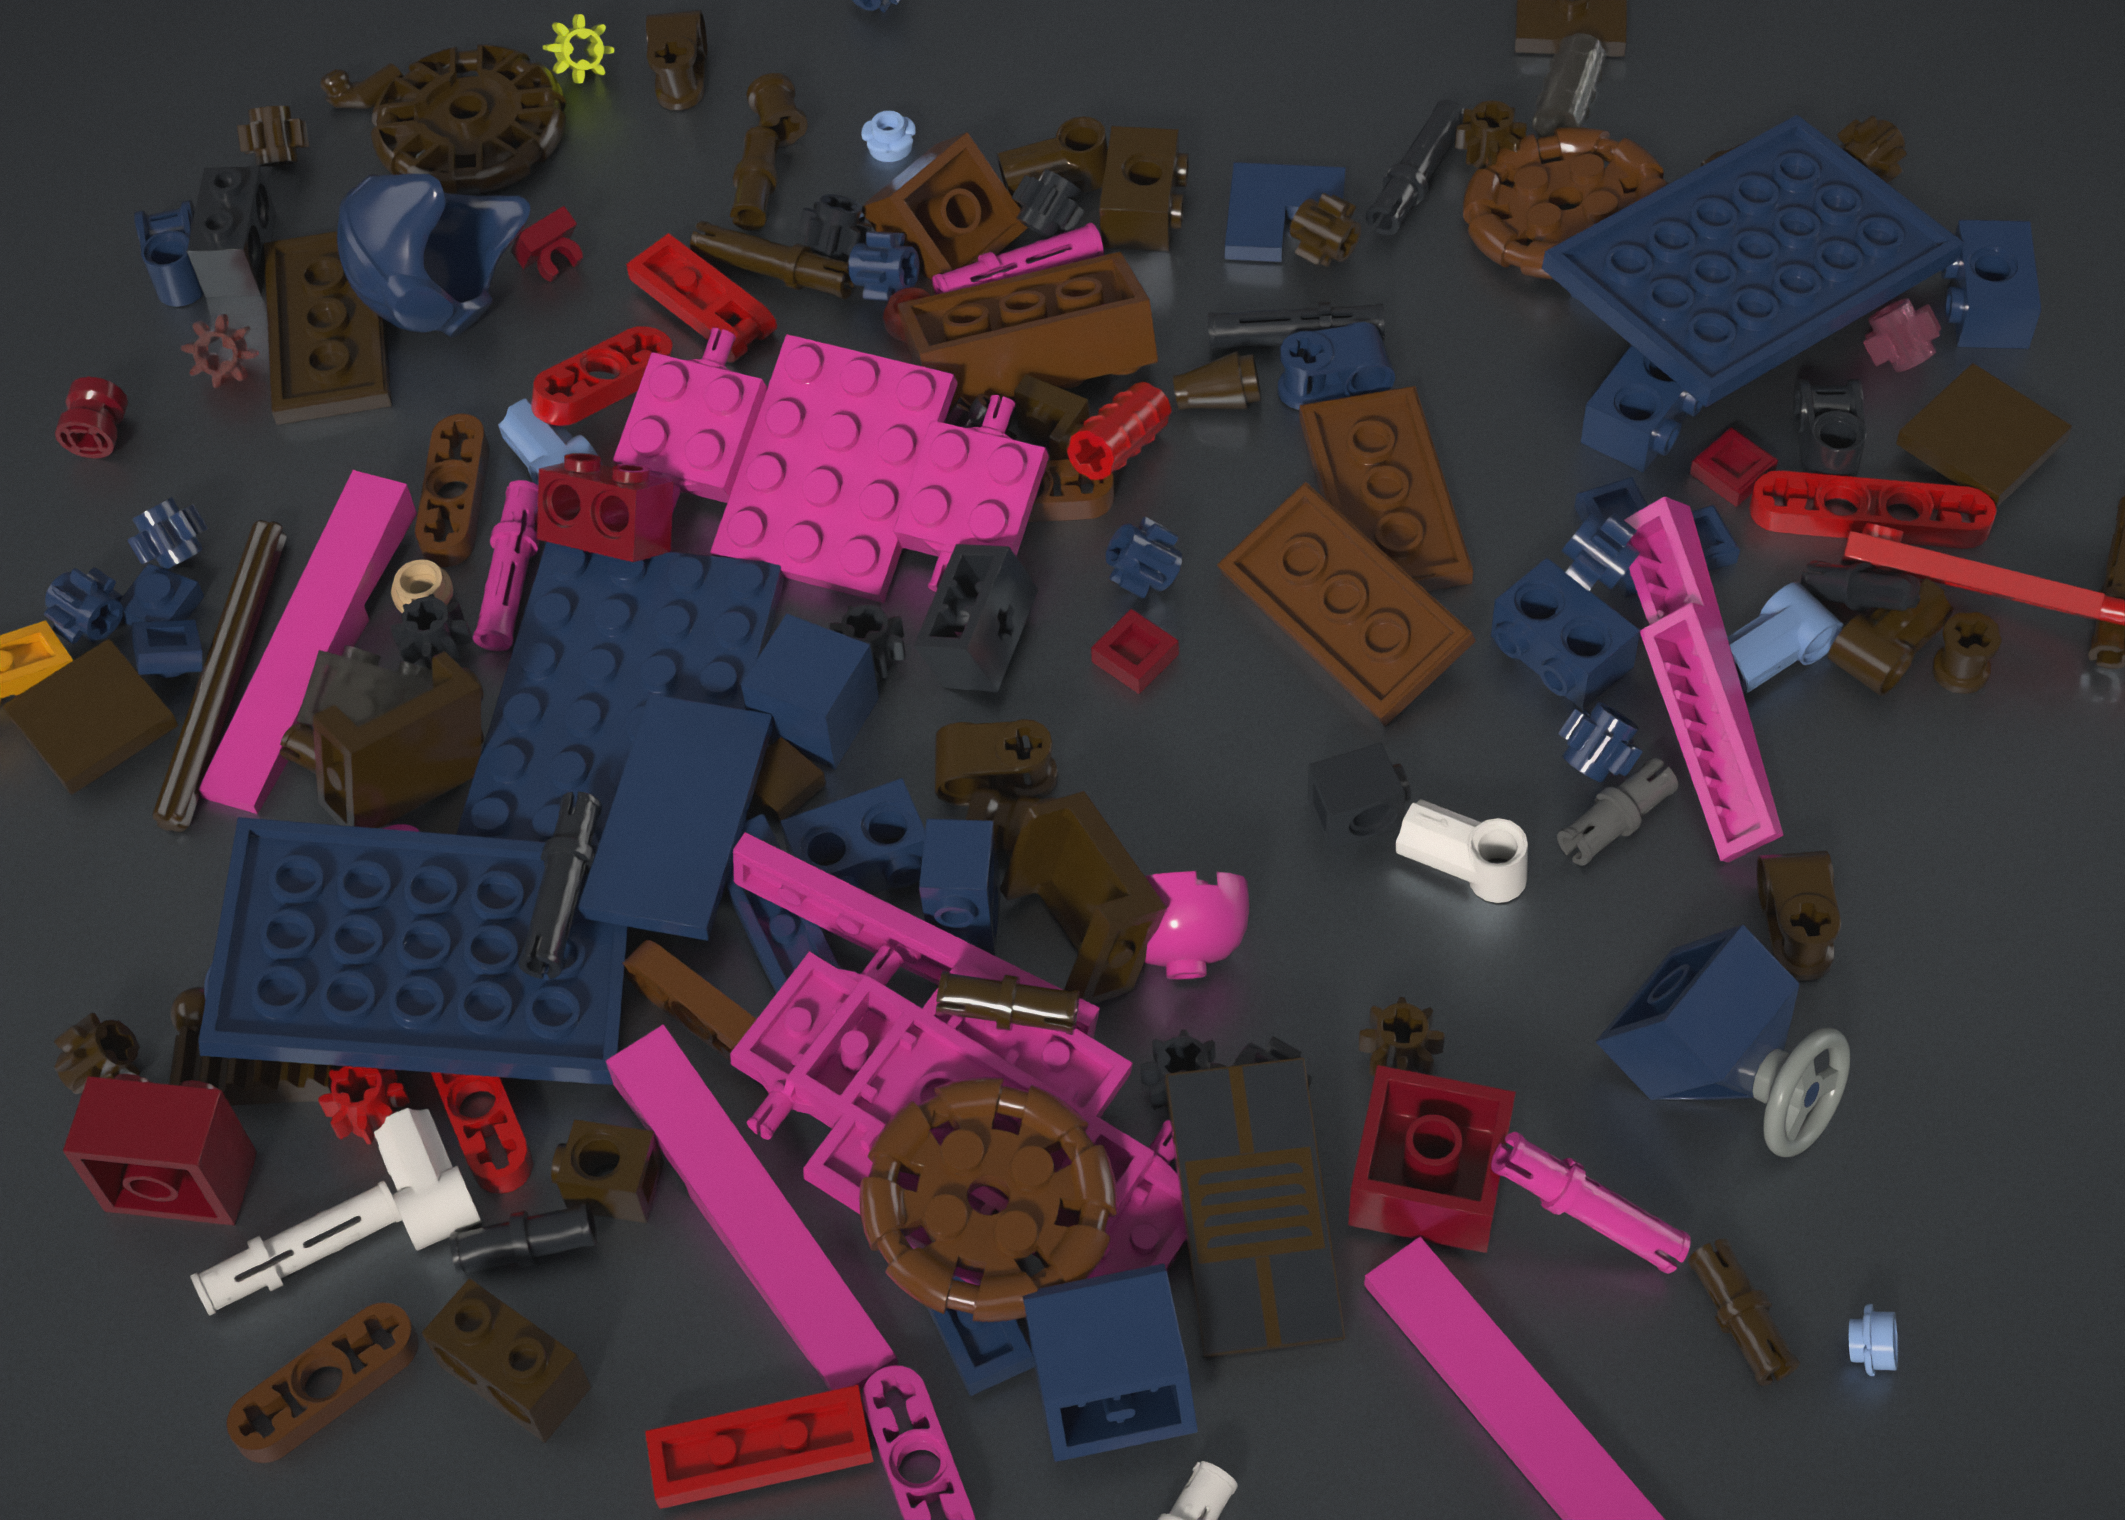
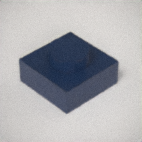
(160, 597)
(167, 647)

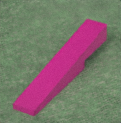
(322, 616)
(1700, 679)
(749, 1211)

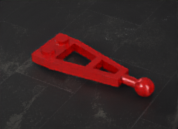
(1885, 551)

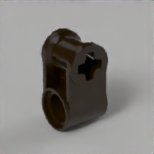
(678, 57)
(994, 759)
(1800, 910)

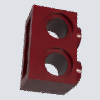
(605, 508)

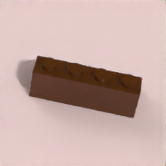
(1040, 324)

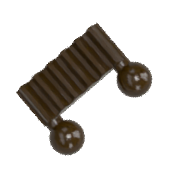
(239, 1079)

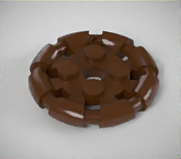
(1506, 216)
(977, 1158)

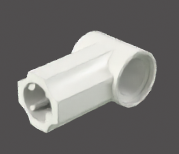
(1465, 846)
(429, 1189)

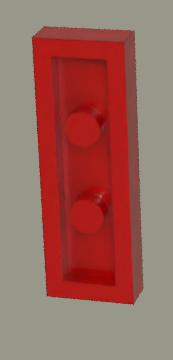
(758, 1446)

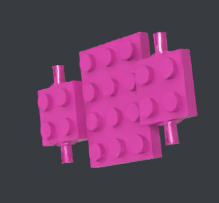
(832, 461)
(862, 1052)

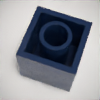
(814, 687)

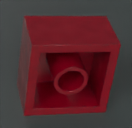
(161, 1149)
(1430, 1158)

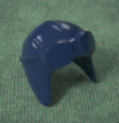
(424, 252)

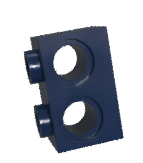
(1636, 412)
(1567, 626)
(853, 834)
(961, 880)

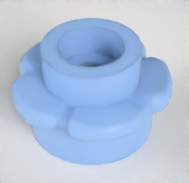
(889, 136)
(1874, 1340)

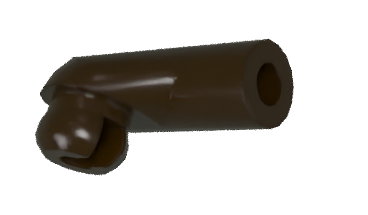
(359, 94)

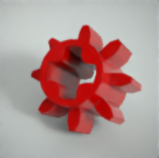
(362, 1100)

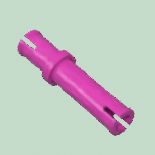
(1077, 246)
(513, 545)
(1568, 1189)

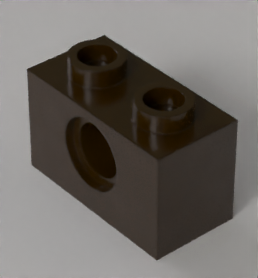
(1141, 187)

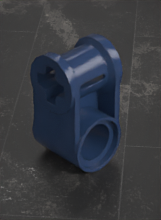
(164, 251)
(1335, 363)

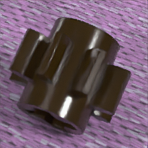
(1487, 131)
(272, 136)
(1875, 145)
(1325, 229)
(1403, 1023)
(95, 1051)

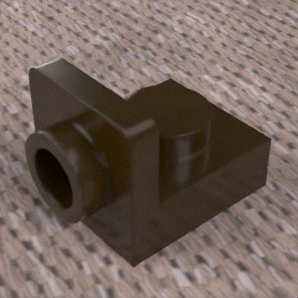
(1049, 414)

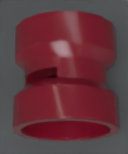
(87, 425)

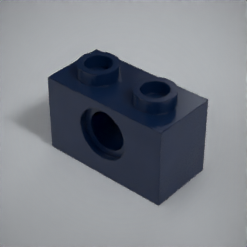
(1993, 285)

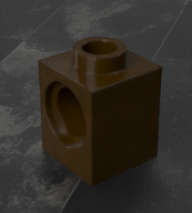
(624, 1192)

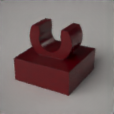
(547, 238)

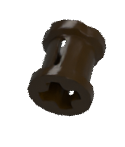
(773, 101)
(1964, 660)

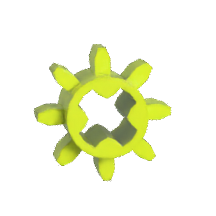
(563, 48)

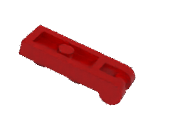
(700, 293)

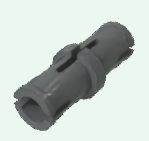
(1617, 811)

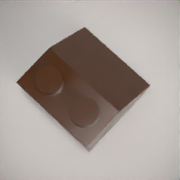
(947, 207)

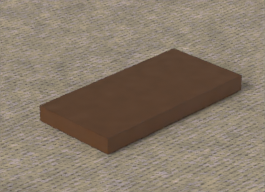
(1386, 479)
(1346, 603)

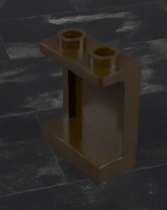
(403, 755)
(1091, 890)

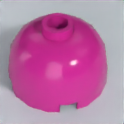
(1200, 921)

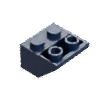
(1110, 1362)

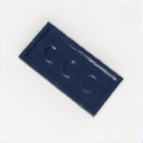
(677, 817)

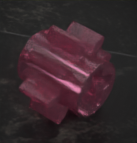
(1902, 335)

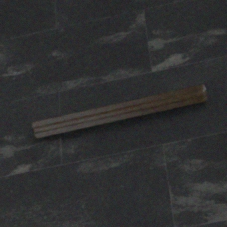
(219, 677)

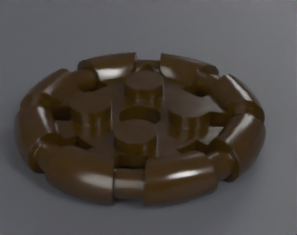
(511, 104)

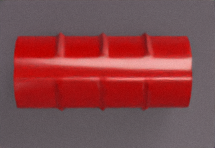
(1119, 431)

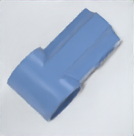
(538, 442)
(1787, 630)

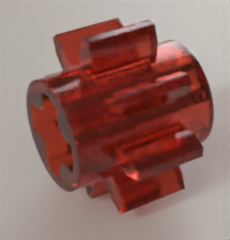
(208, 361)

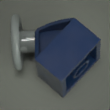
(1718, 1029)

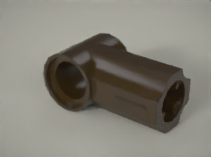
(1074, 154)
(1885, 644)

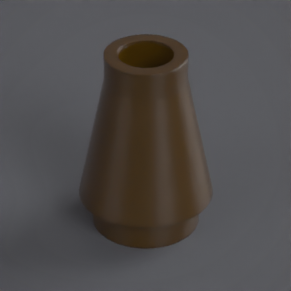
(1219, 384)

